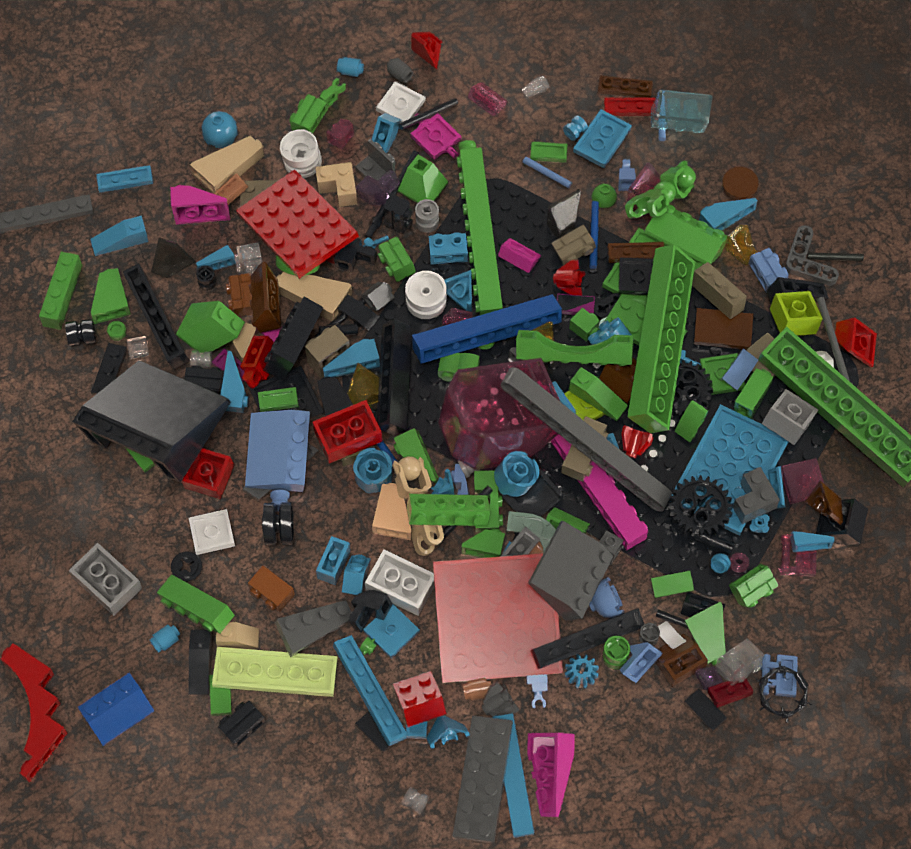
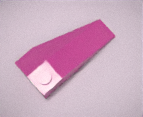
(551, 763)

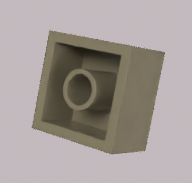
(325, 348)

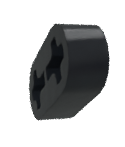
(607, 304)

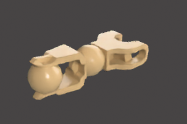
(410, 469)

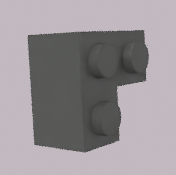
(759, 496)

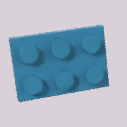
(602, 138)

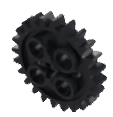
(689, 387)
(687, 495)

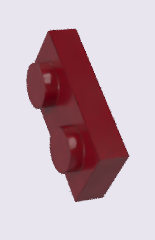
(725, 693)

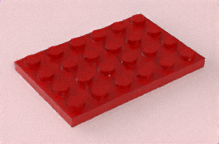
(297, 223)

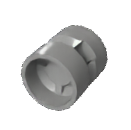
(427, 215)

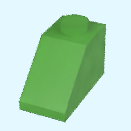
(485, 544)

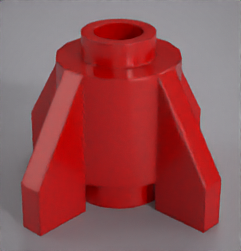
(568, 278)
(635, 441)

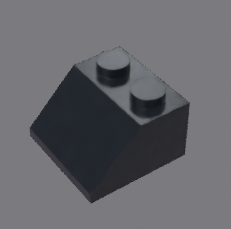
(852, 527)

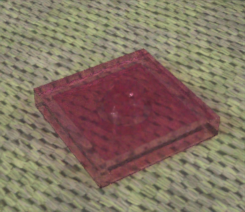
(801, 479)

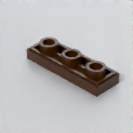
(625, 87)

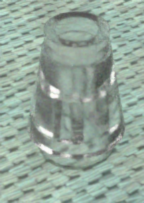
(536, 86)

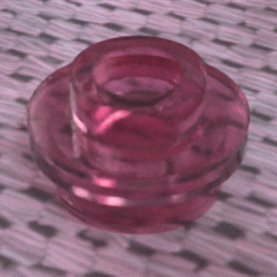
(739, 567)

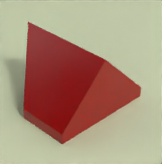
(426, 46)

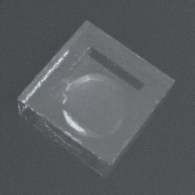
(137, 347)

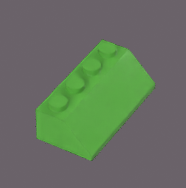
(688, 234)

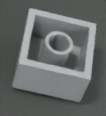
(789, 416)

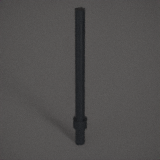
(376, 221)

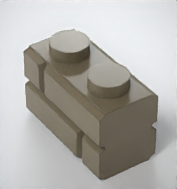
(574, 245)

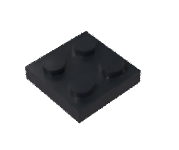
(634, 275)

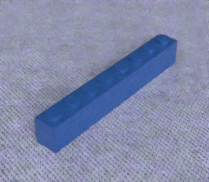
(485, 328)

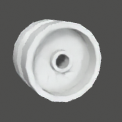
(426, 294)

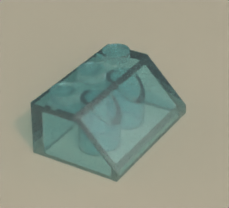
(681, 111)

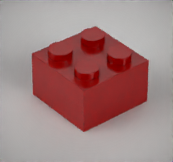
(209, 473)
(419, 699)

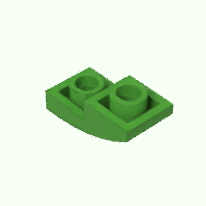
(691, 421)

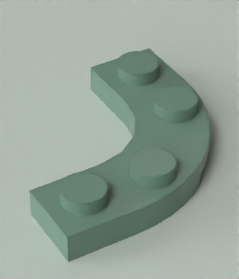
(536, 524)

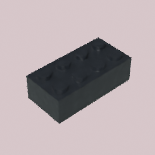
(292, 338)

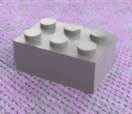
(105, 579)

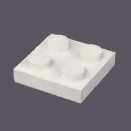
(401, 102)
(211, 532)

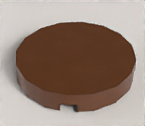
(740, 183)

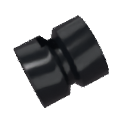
(80, 332)

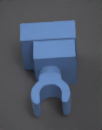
(626, 176)
(538, 684)

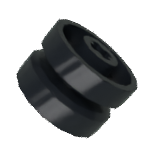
(274, 524)

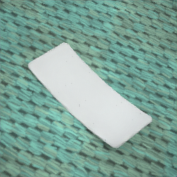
(670, 636)

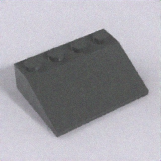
(570, 571)

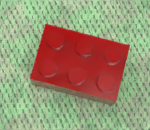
(347, 431)

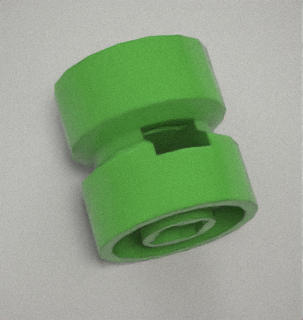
(616, 652)

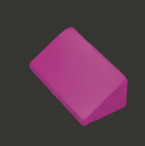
(519, 255)

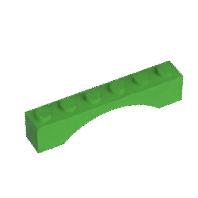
(614, 350)

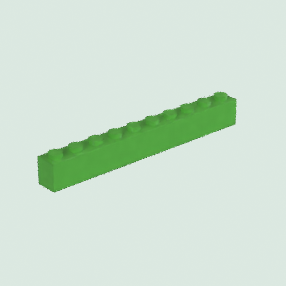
(480, 231)

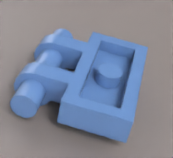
(783, 686)

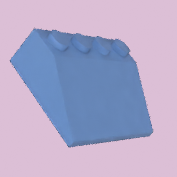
(277, 450)

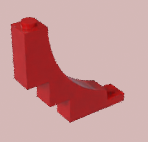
(44, 732)

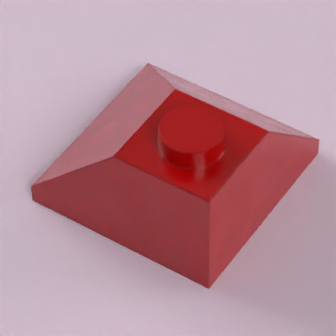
(857, 339)

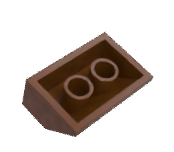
(265, 299)

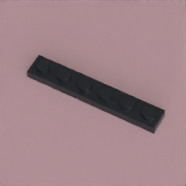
(587, 638)

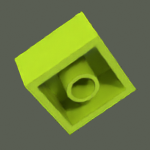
(796, 312)

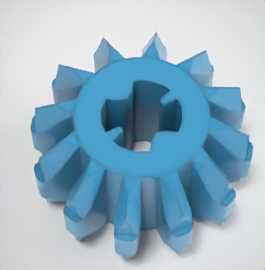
(578, 664)

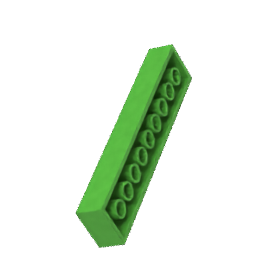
(661, 339)
(840, 404)

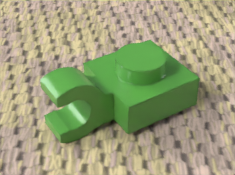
(331, 94)

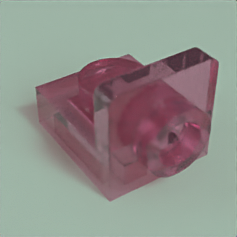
(455, 315)

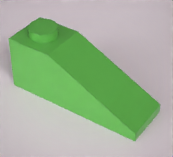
(597, 394)
(412, 445)

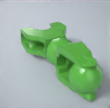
(657, 199)

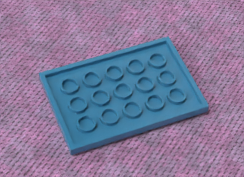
(729, 450)

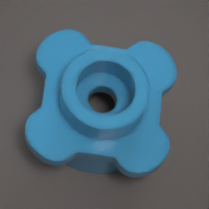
(759, 528)

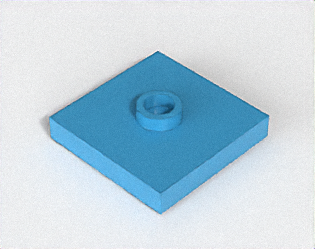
(392, 632)

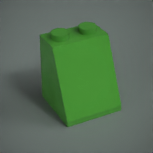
(209, 326)

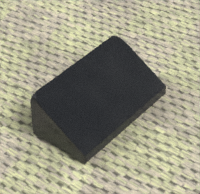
(695, 604)

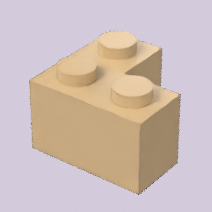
(340, 179)

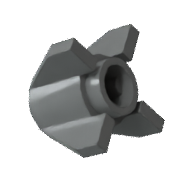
(498, 701)

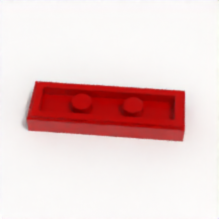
(628, 106)

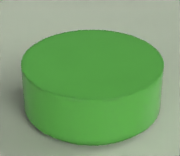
(116, 330)

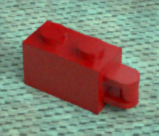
(253, 360)

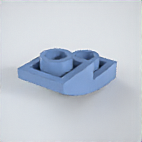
(739, 369)
(460, 481)

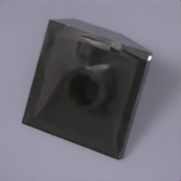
(564, 214)

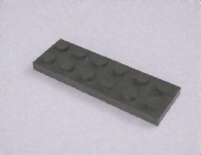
(483, 779)

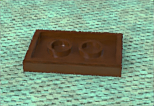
(717, 330)

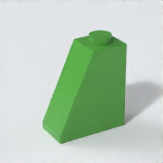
(109, 297)
(753, 393)
(708, 632)

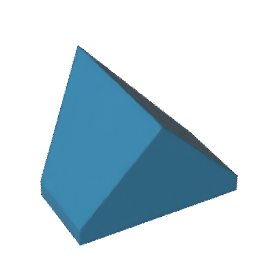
(460, 289)
(445, 485)
(445, 729)

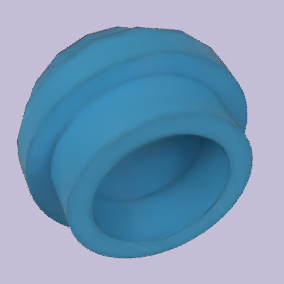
(720, 563)

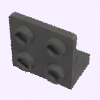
(376, 162)

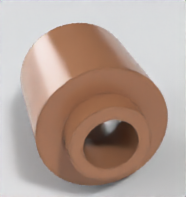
(476, 689)

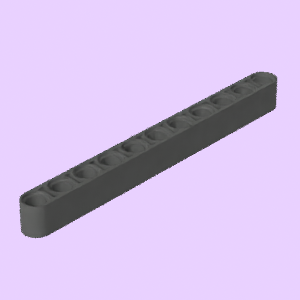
(585, 439)

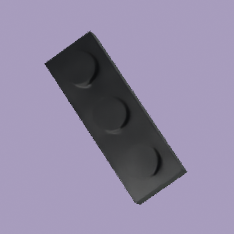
(109, 367)

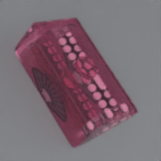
(487, 98)

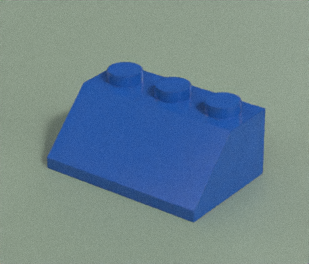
(116, 709)

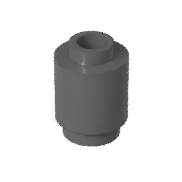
(399, 70)

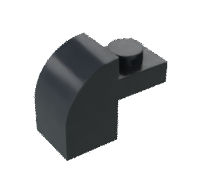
(348, 255)
(367, 605)

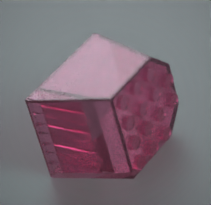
(488, 423)

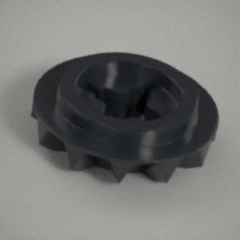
(188, 558)

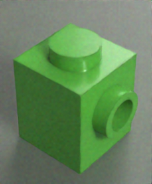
(584, 324)

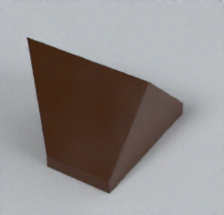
(826, 502)

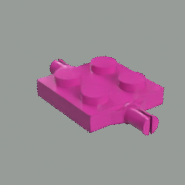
(436, 137)

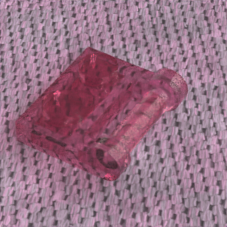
(804, 562)

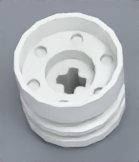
(300, 152)

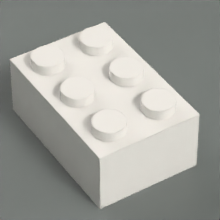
(403, 582)

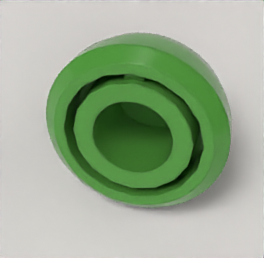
(605, 195)

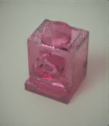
(340, 133)

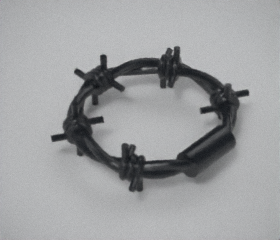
(801, 681)

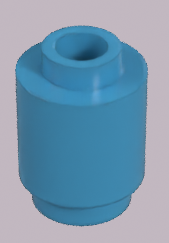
(350, 66)
(165, 638)

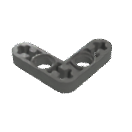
(799, 259)

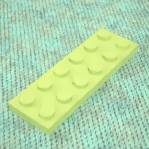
(274, 671)

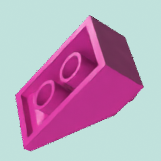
(197, 206)

